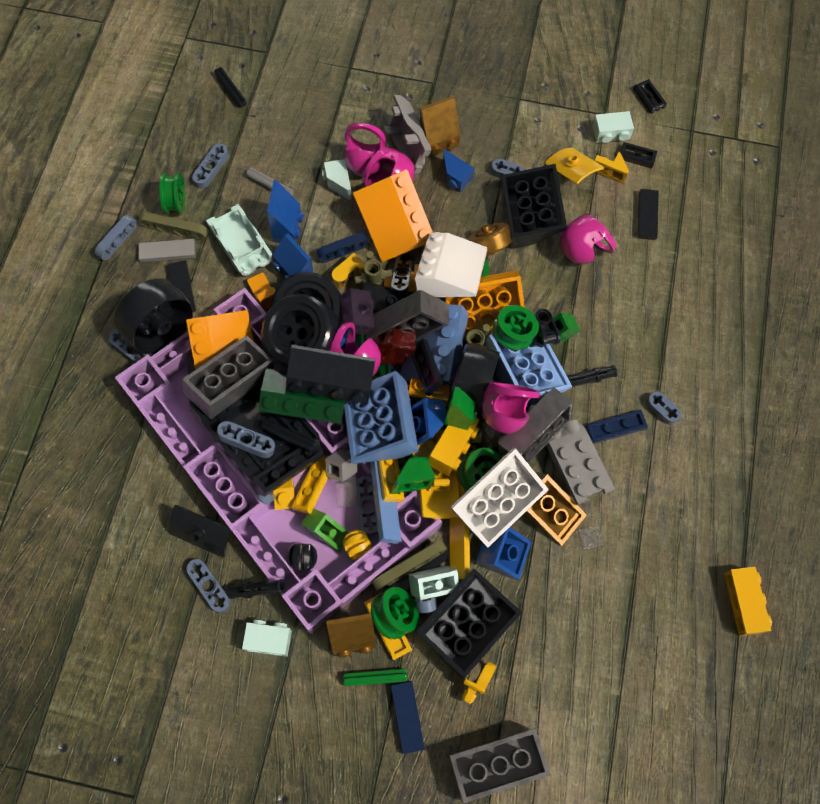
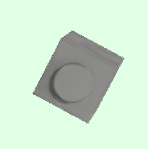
(340, 466)

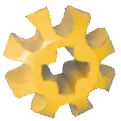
(356, 544)

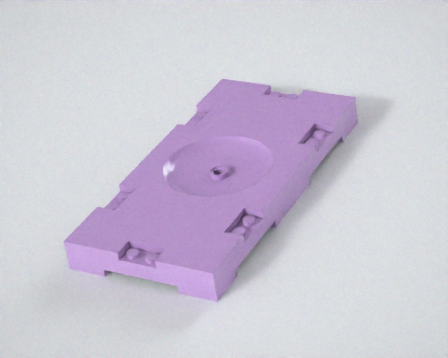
(268, 533)

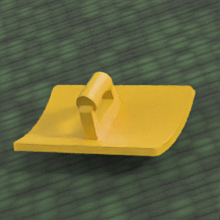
(573, 164)
(440, 496)

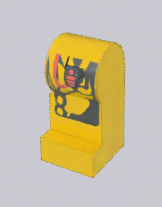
(347, 270)

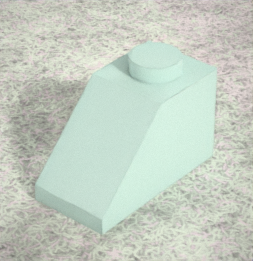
(337, 177)

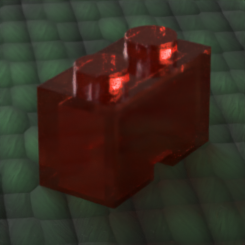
(397, 347)

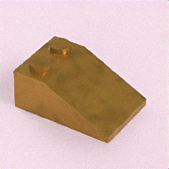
(441, 125)
(555, 512)
(351, 635)

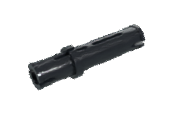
(609, 372)
(237, 591)

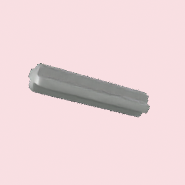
(264, 179)

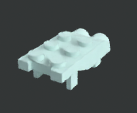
(240, 241)

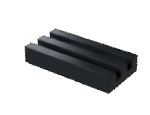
(647, 96)
(637, 157)

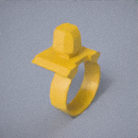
(481, 684)

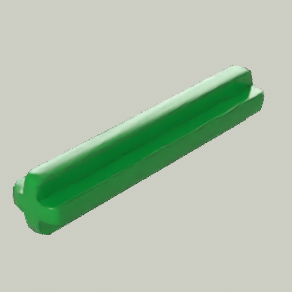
(375, 677)

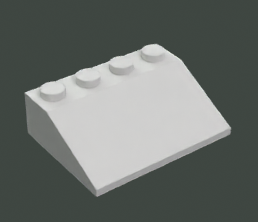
(450, 266)
(500, 497)

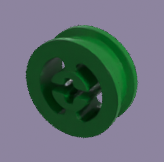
(172, 193)
(519, 320)
(471, 473)
(395, 613)

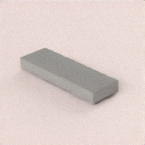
(167, 250)

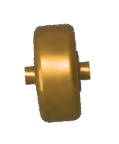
(492, 236)

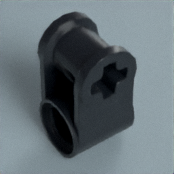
(547, 330)

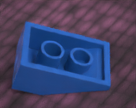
(284, 213)

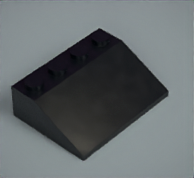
(534, 205)
(468, 623)

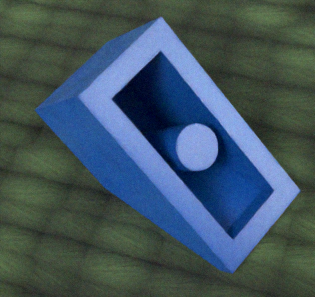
(456, 171)

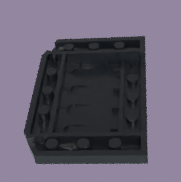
(262, 473)

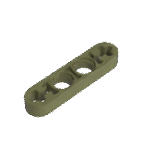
(173, 226)
(409, 565)

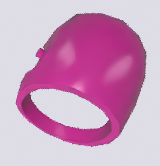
(359, 154)
(393, 163)
(581, 235)
(367, 349)
(506, 406)

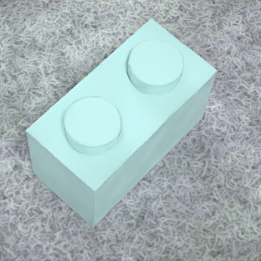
(612, 127)
(433, 582)
(266, 638)

